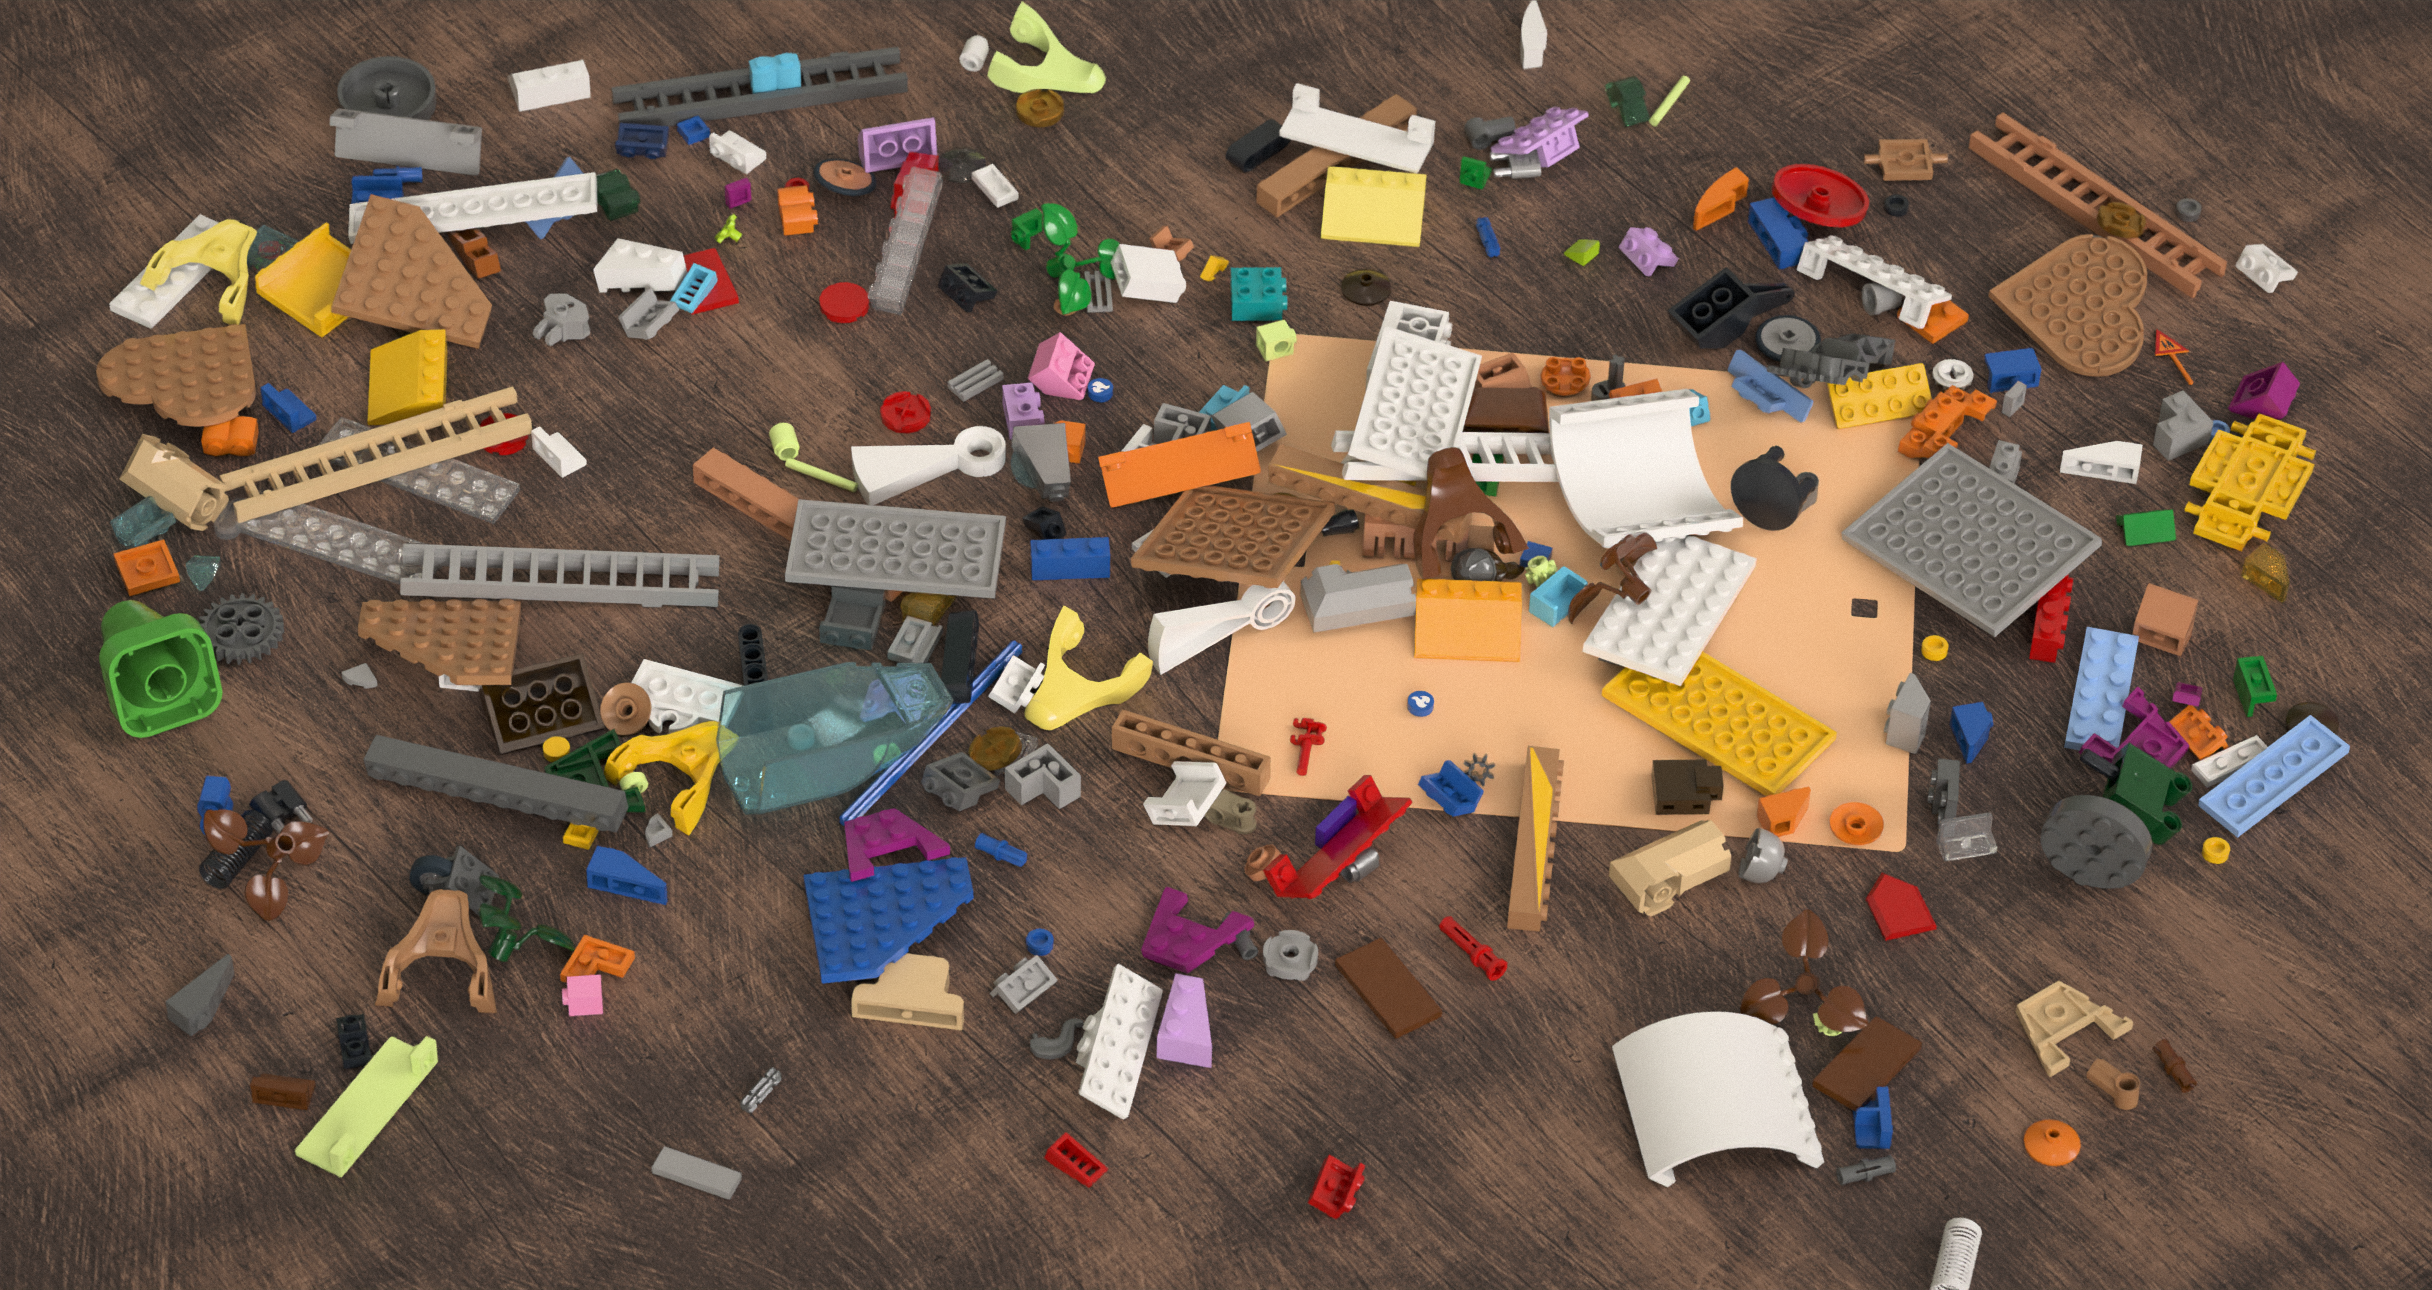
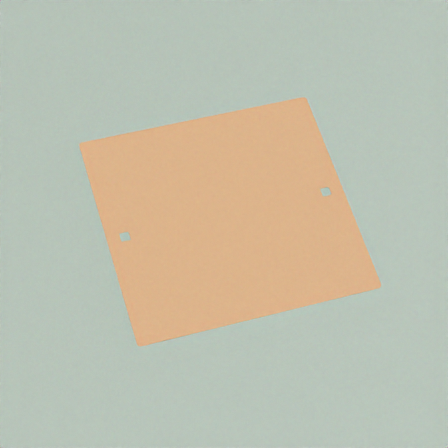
(1782, 631)

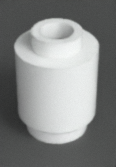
(974, 53)

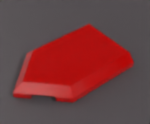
(1898, 908)

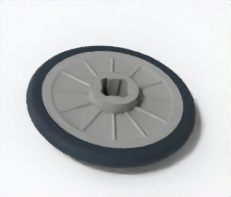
(1786, 332)

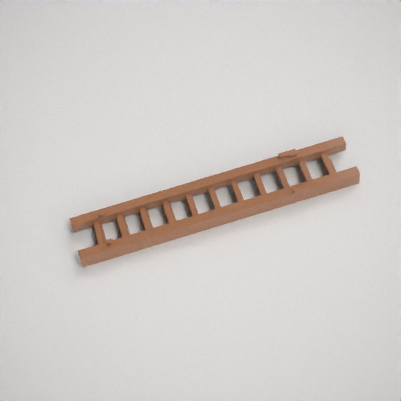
(2070, 202)

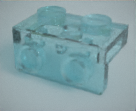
(141, 523)

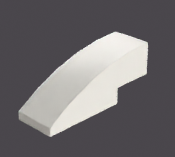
(1532, 37)

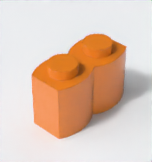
(796, 210)
(231, 437)

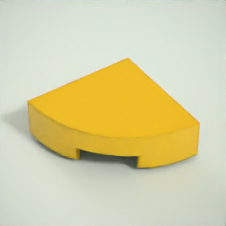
(1213, 266)

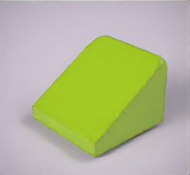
(1583, 251)

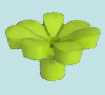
(728, 230)

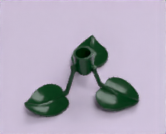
(505, 939)

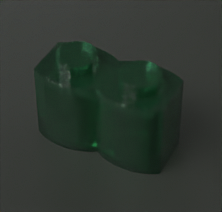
(616, 195)

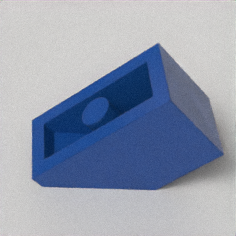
(1971, 728)

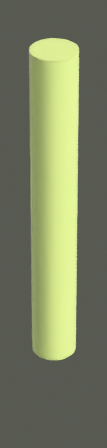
(1669, 100)
(821, 475)

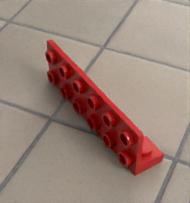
(1324, 867)

